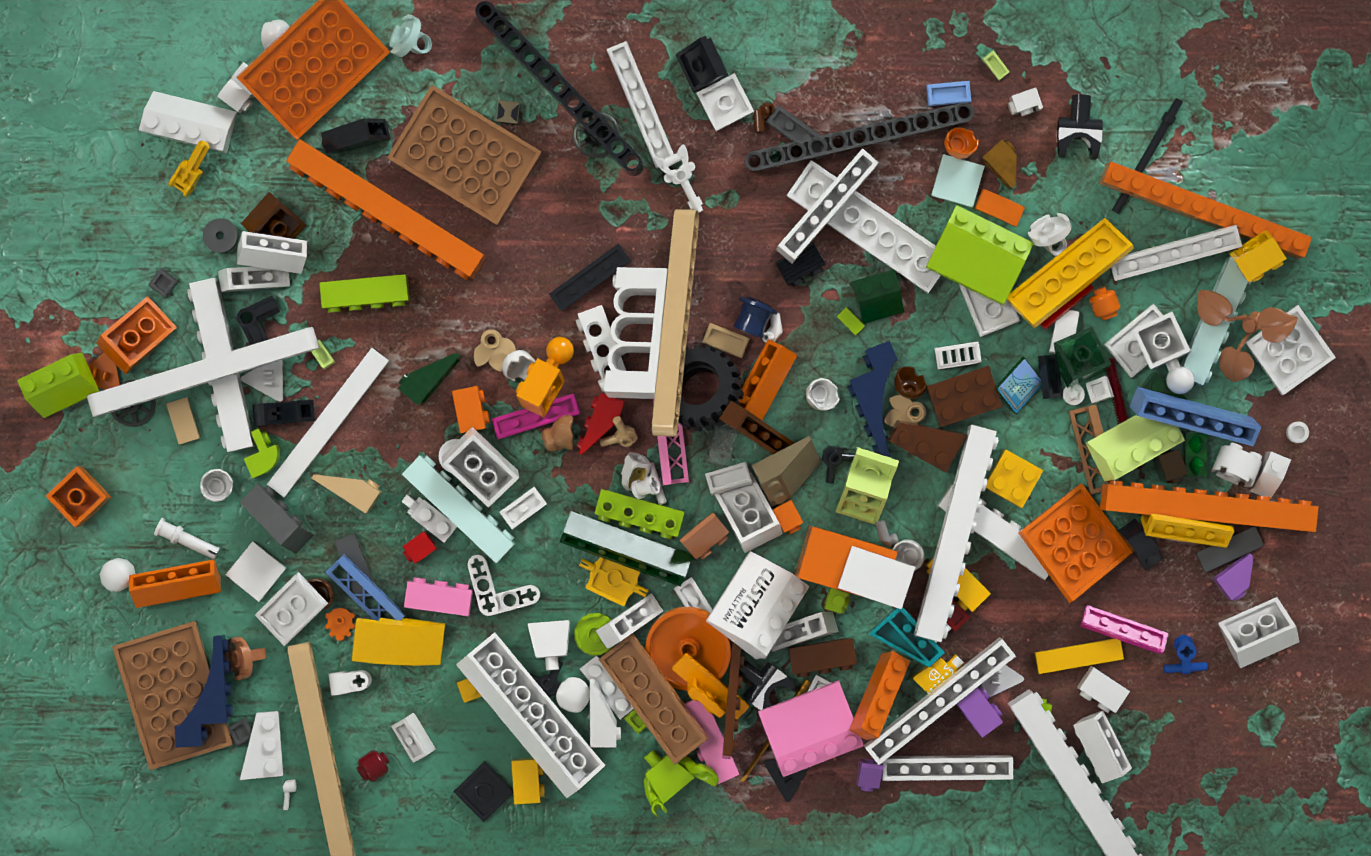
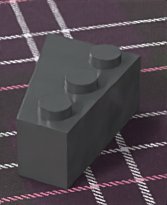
(276, 518)

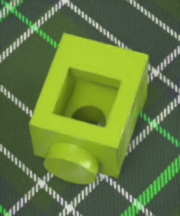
(836, 600)

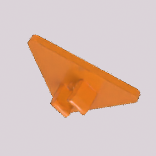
(105, 372)

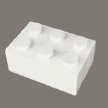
(480, 467)

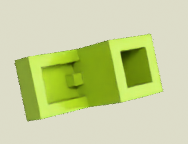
(266, 458)

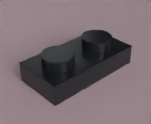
(1050, 377)

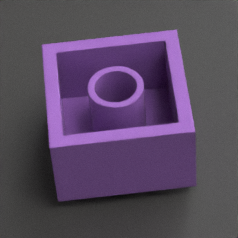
(979, 712)

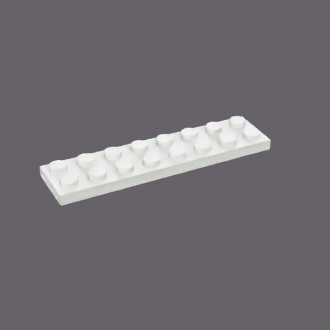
(870, 228)

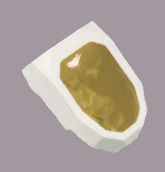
(635, 468)

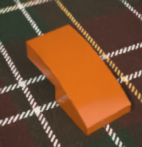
(999, 207)

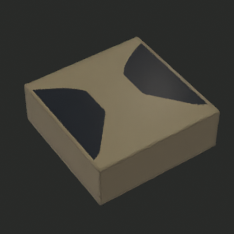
(508, 112)

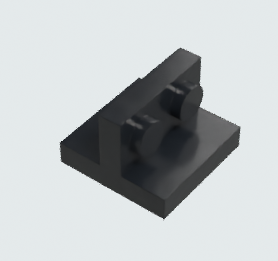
(701, 64)

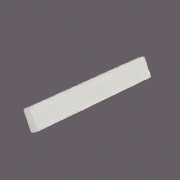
(328, 422)

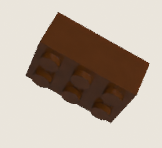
(963, 396)

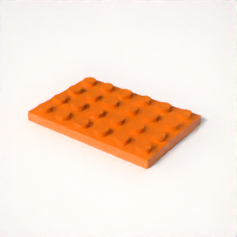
(313, 65)

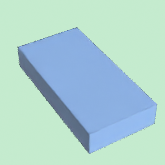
(948, 93)

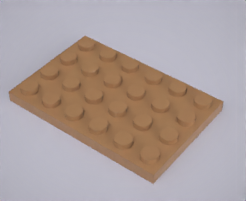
(464, 155)
(163, 683)

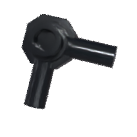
(833, 457)
(549, 682)

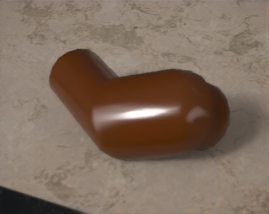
(761, 115)

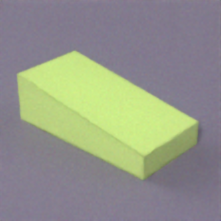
(995, 65)
(323, 356)

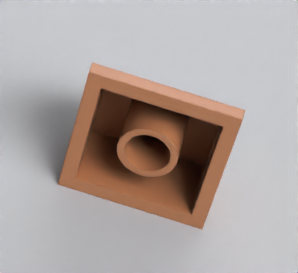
(704, 536)

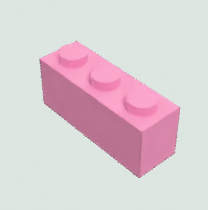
(438, 597)

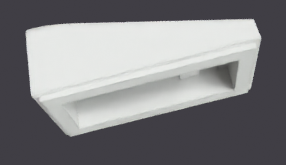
(976, 354)

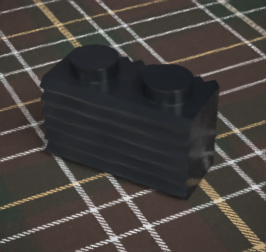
(807, 263)

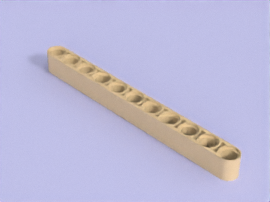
(675, 323)
(320, 750)

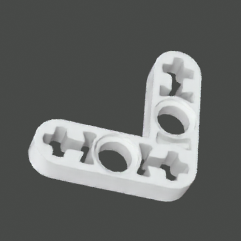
(497, 599)

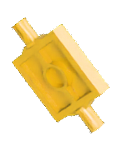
(612, 580)

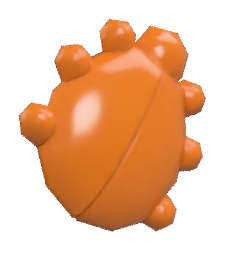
(339, 623)

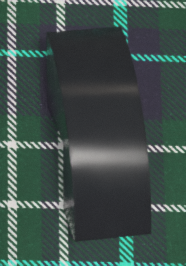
(283, 412)

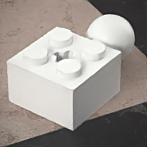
(1179, 379)

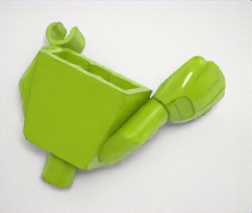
(666, 779)

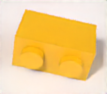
(526, 781)

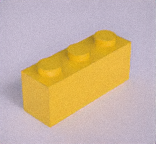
(971, 591)

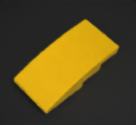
(398, 642)

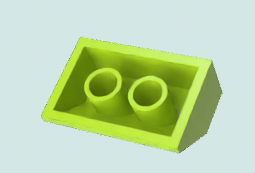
(58, 385)

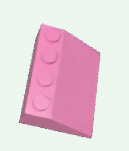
(810, 728)

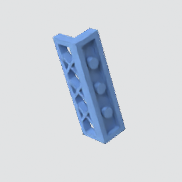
(372, 589)

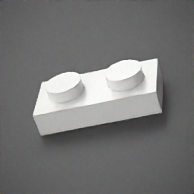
(523, 508)

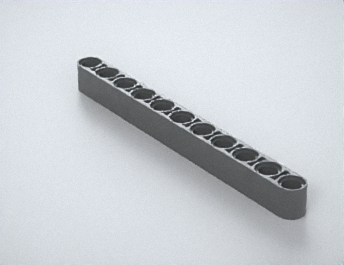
(869, 137)

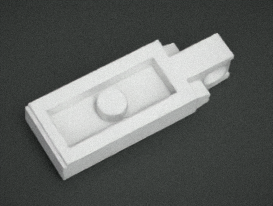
(430, 517)

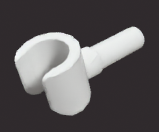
(289, 786)

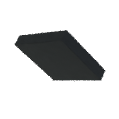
(483, 791)

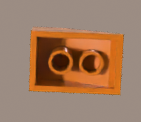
(136, 335)

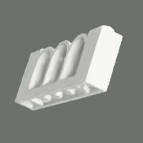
(630, 283)

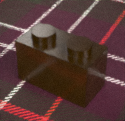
(1170, 466)

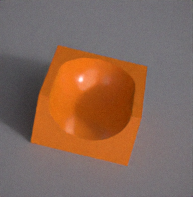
(826, 554)

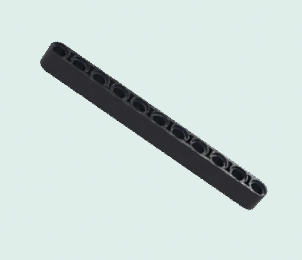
(554, 79)

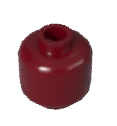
(372, 766)

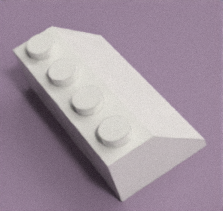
(188, 121)

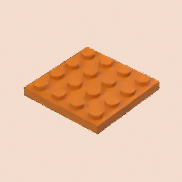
(1075, 542)

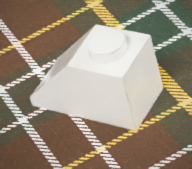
(1270, 474)

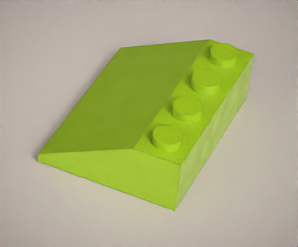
(979, 255)

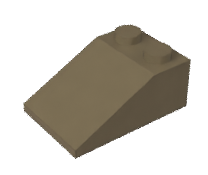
(786, 470)

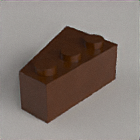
(928, 443)

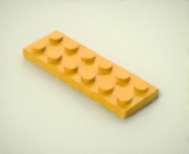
(1069, 272)

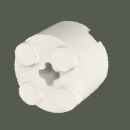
(1237, 465)

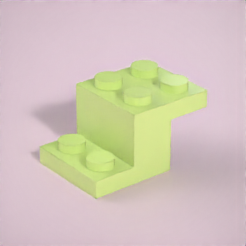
(867, 486)

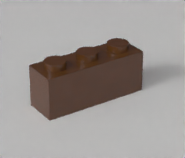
(822, 656)

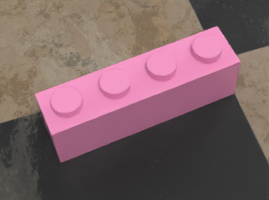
(712, 749)

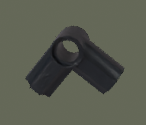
(261, 310)

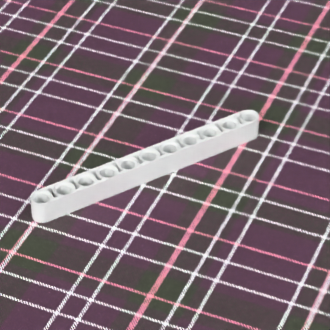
(203, 372)

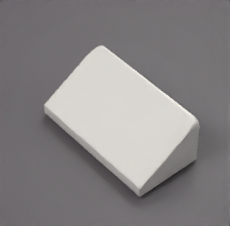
(413, 737)

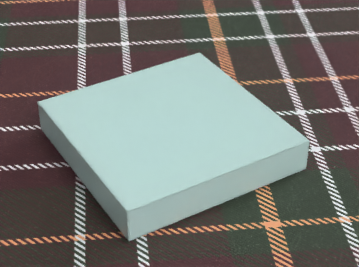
(957, 181)

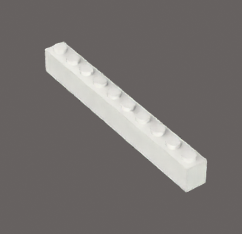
(955, 533)
(1071, 775)

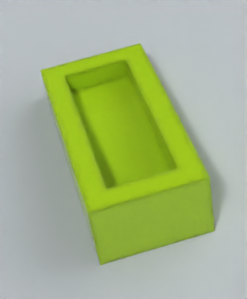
(850, 321)

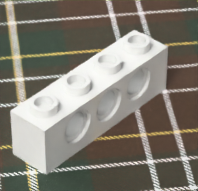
(586, 320)

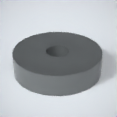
(230, 235)

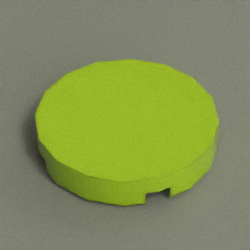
(586, 635)

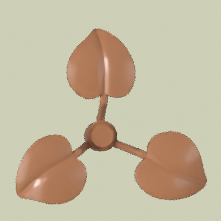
(1273, 322)

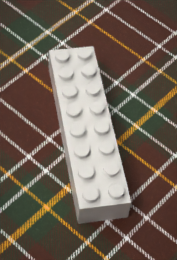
(530, 715)

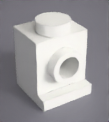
(1025, 102)

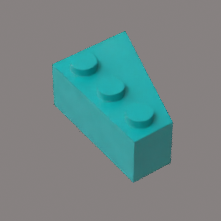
(898, 632)

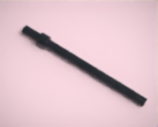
(1167, 120)

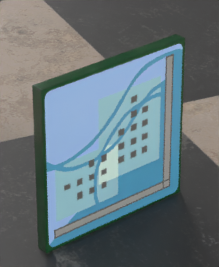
(1019, 385)

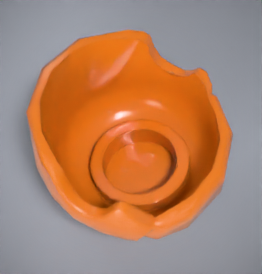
(960, 143)

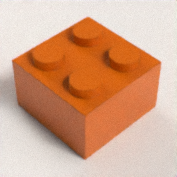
(78, 496)

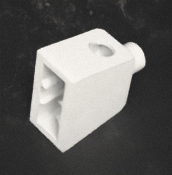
(550, 641)

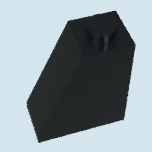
(355, 135)

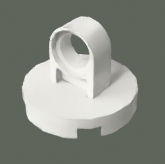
(1049, 231)

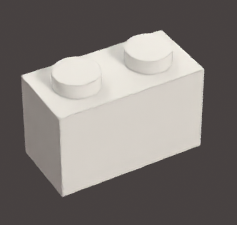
(1102, 689)

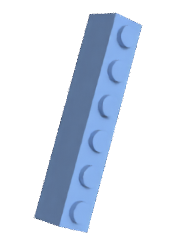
(1195, 416)

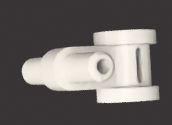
(650, 485)

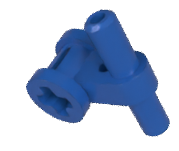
(1185, 656)

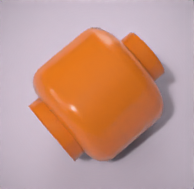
(1104, 303)

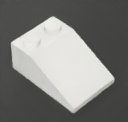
(749, 515)

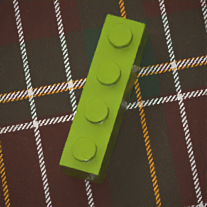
(364, 292)

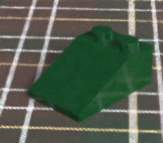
(424, 381)

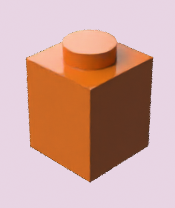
(788, 517)

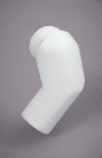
(775, 329)

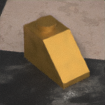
(1002, 162)

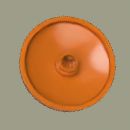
(687, 632)

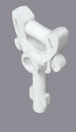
(681, 175)

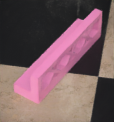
(664, 457)

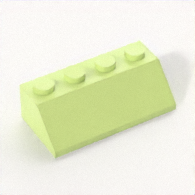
(1132, 445)

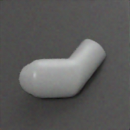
(883, 534)

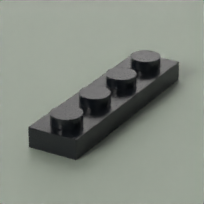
(589, 277)

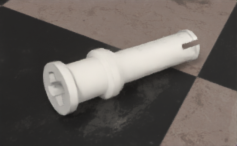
(176, 534)

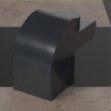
(1141, 545)

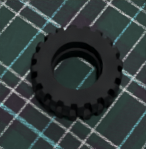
(729, 388)

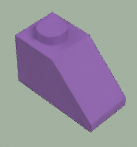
(1235, 578)
(869, 774)

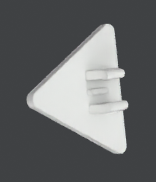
(267, 379)
(1001, 680)

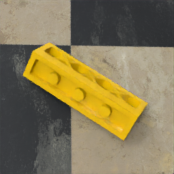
(1187, 530)

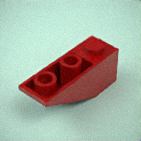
(601, 421)

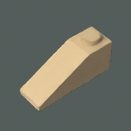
(355, 491)

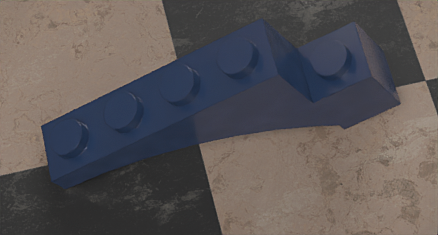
(870, 390)
(213, 703)

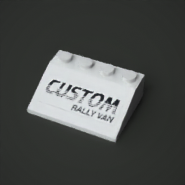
(757, 605)

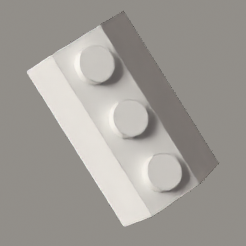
(1259, 632)

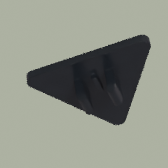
(788, 784)

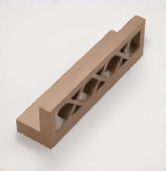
(1096, 430)

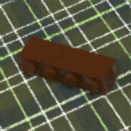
(754, 428)

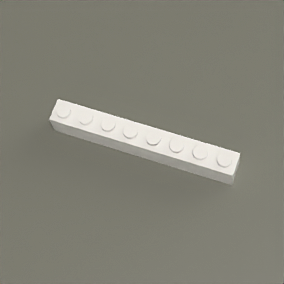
(217, 340)
(939, 700)

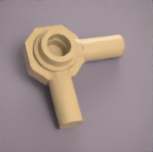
(624, 435)

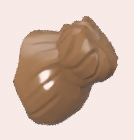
(559, 435)

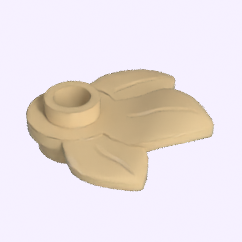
(494, 353)
(902, 411)

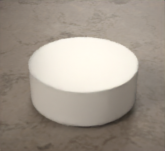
(1297, 432)

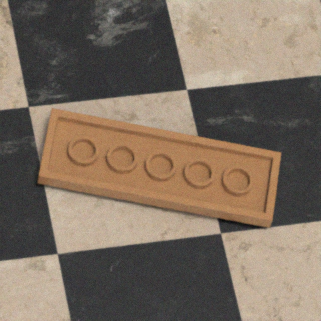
(653, 698)

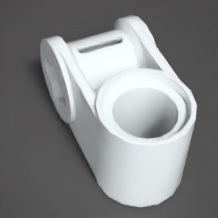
(345, 681)

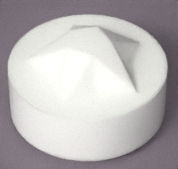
(1073, 395)

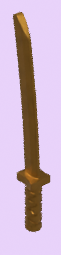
(802, 689)

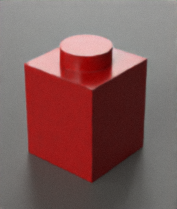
(419, 547)

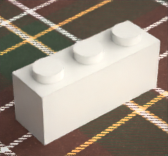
(271, 252)
(1102, 747)

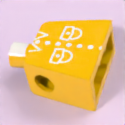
(937, 673)

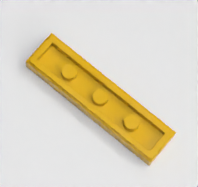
(1078, 655)

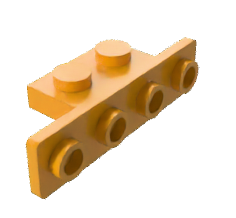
(705, 687)

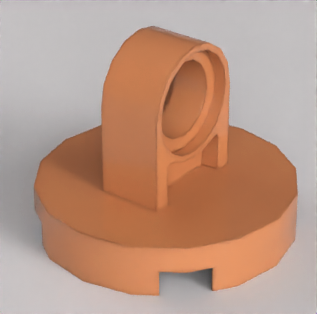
(242, 657)

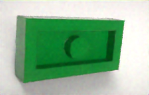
(1195, 454)

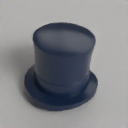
(753, 316)

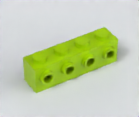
(638, 512)

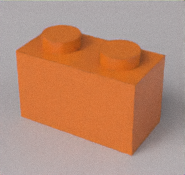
(470, 409)

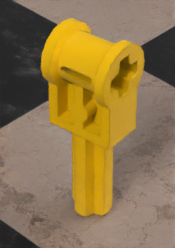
(188, 171)

